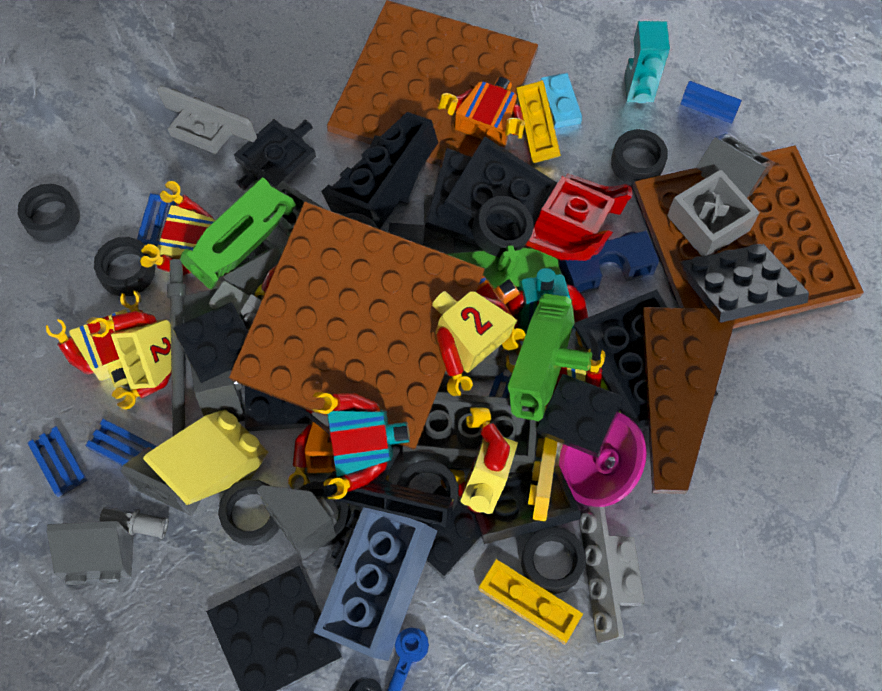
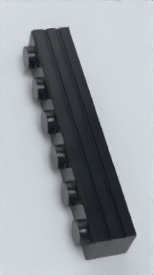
(398, 501)

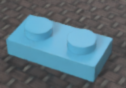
(562, 101)

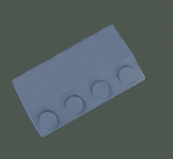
(376, 582)

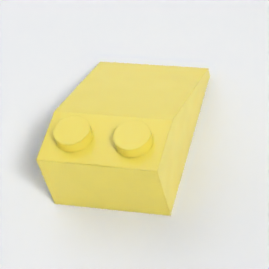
(207, 457)

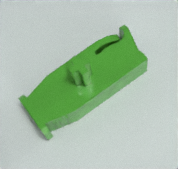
(237, 233)
(512, 264)
(543, 356)

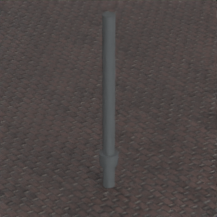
(176, 293)

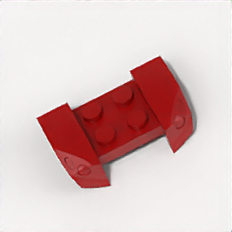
(574, 216)

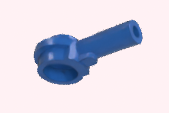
(411, 648)

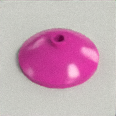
(593, 478)

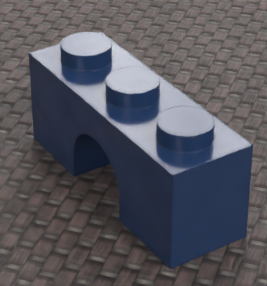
(630, 253)

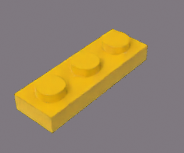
(538, 122)
(543, 473)
(530, 601)

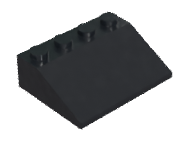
(620, 336)

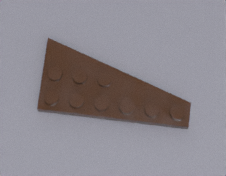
(681, 375)

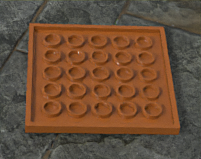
(413, 62)
(789, 225)
(353, 318)

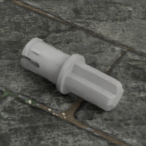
(136, 522)

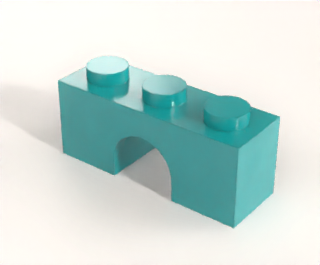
(647, 66)

